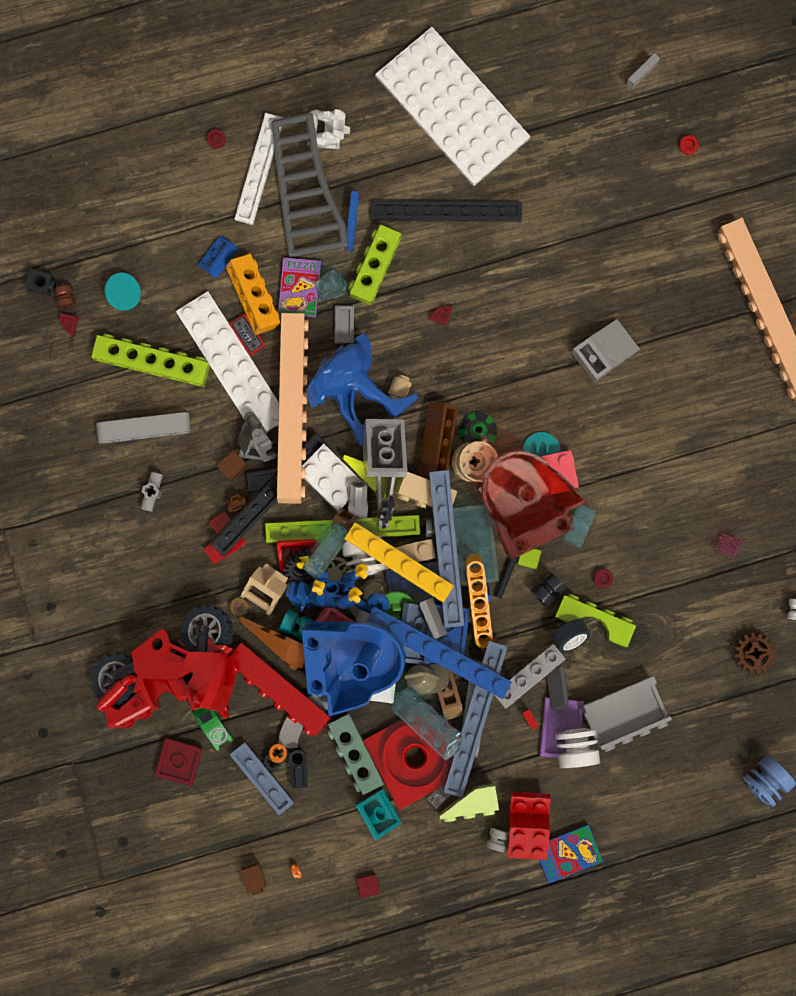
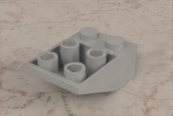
(605, 350)

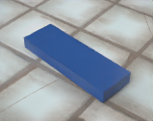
(352, 220)

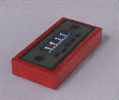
(245, 334)

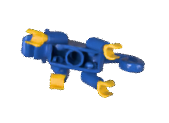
(333, 593)

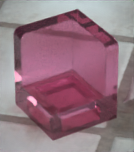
(728, 546)

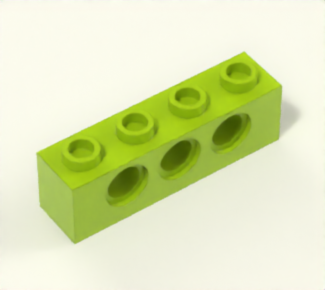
(380, 236)

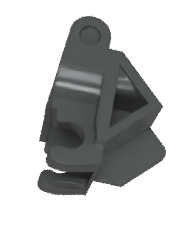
(254, 440)

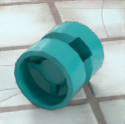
(289, 622)

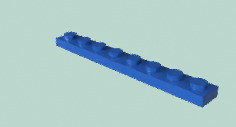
(442, 654)

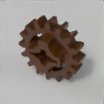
(755, 660)

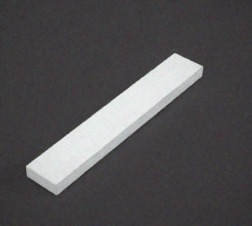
(257, 173)

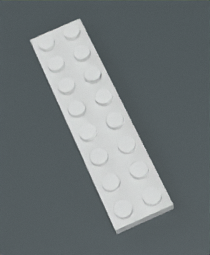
(230, 360)

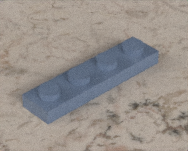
(262, 778)

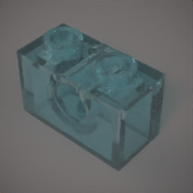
(582, 519)

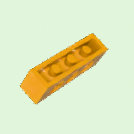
(251, 304)

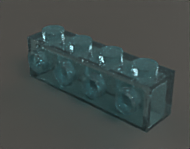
(427, 723)

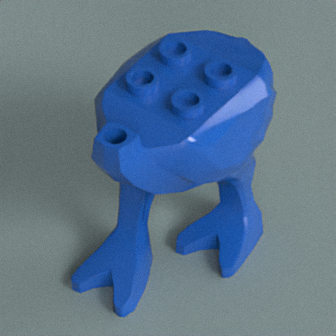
(346, 374)

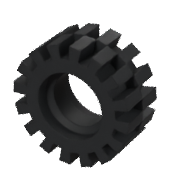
(291, 569)

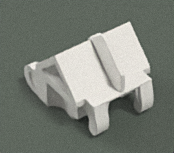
(334, 128)

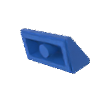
(218, 256)

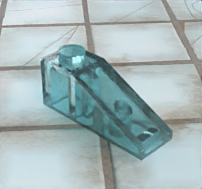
(325, 549)

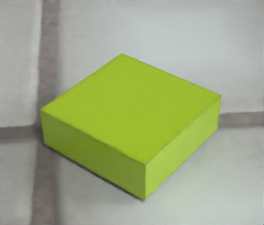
(530, 559)

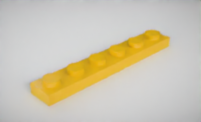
(399, 562)

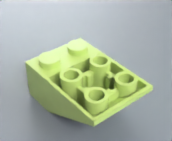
(476, 800)

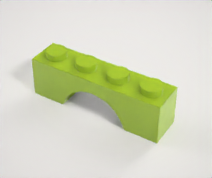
(618, 630)

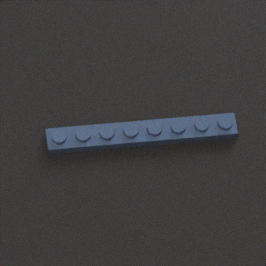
(446, 546)
(473, 725)

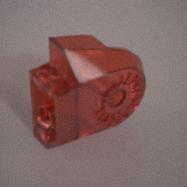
(527, 501)

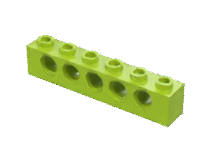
(106, 342)

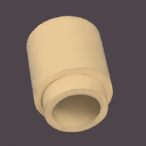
(399, 387)

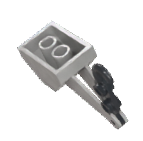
(384, 457)

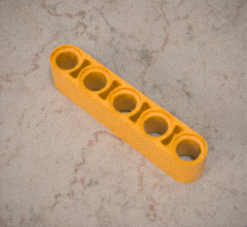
(478, 592)

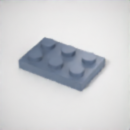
(414, 617)

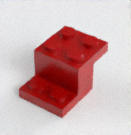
(529, 825)

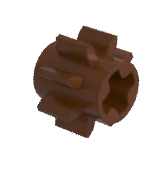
(237, 503)

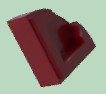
(441, 315)
(69, 323)

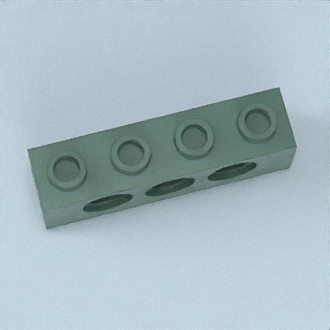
(346, 724)

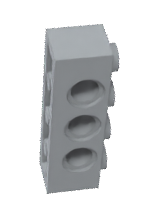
(531, 674)

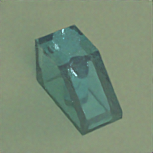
(331, 286)

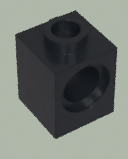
(33, 279)

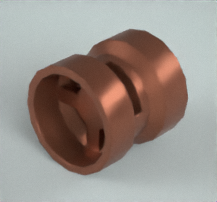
(64, 297)

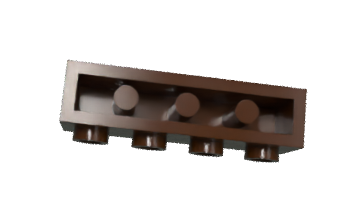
(437, 438)

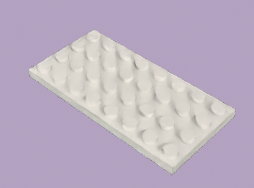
(452, 106)

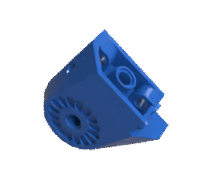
(350, 662)

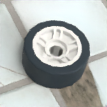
(571, 636)

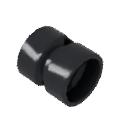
(548, 589)

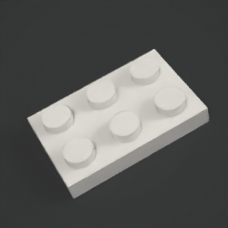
(329, 477)

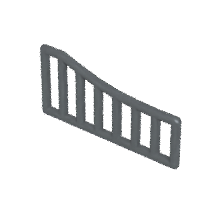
(323, 189)

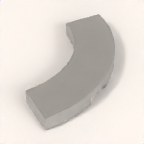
(291, 732)

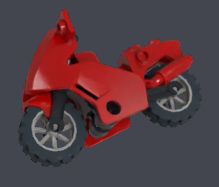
(195, 674)

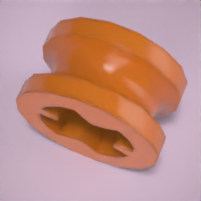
(276, 759)

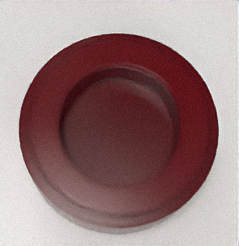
(216, 139)
(603, 578)

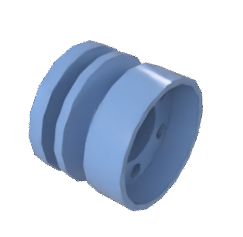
(769, 781)

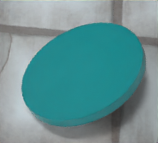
(122, 291)
(541, 444)

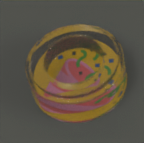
(239, 607)

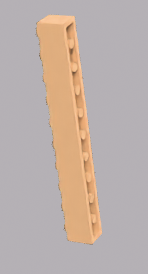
(762, 298)
(291, 408)

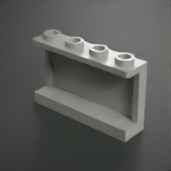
(626, 714)

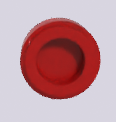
(688, 145)

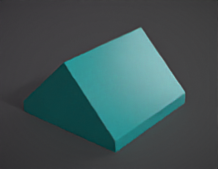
(378, 814)

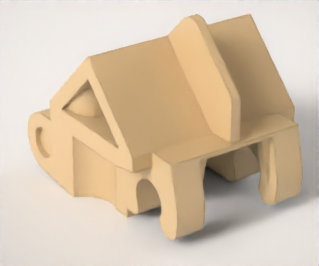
(269, 582)

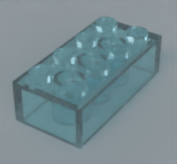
(475, 536)

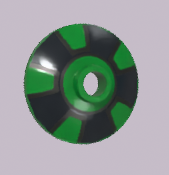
(474, 420)

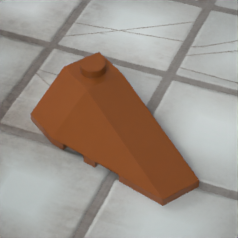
(285, 647)

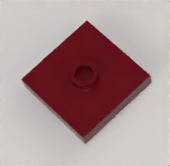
(178, 762)

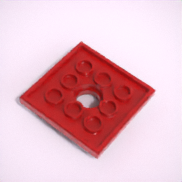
(405, 781)

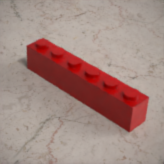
(280, 690)

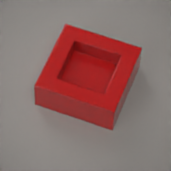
(530, 719)

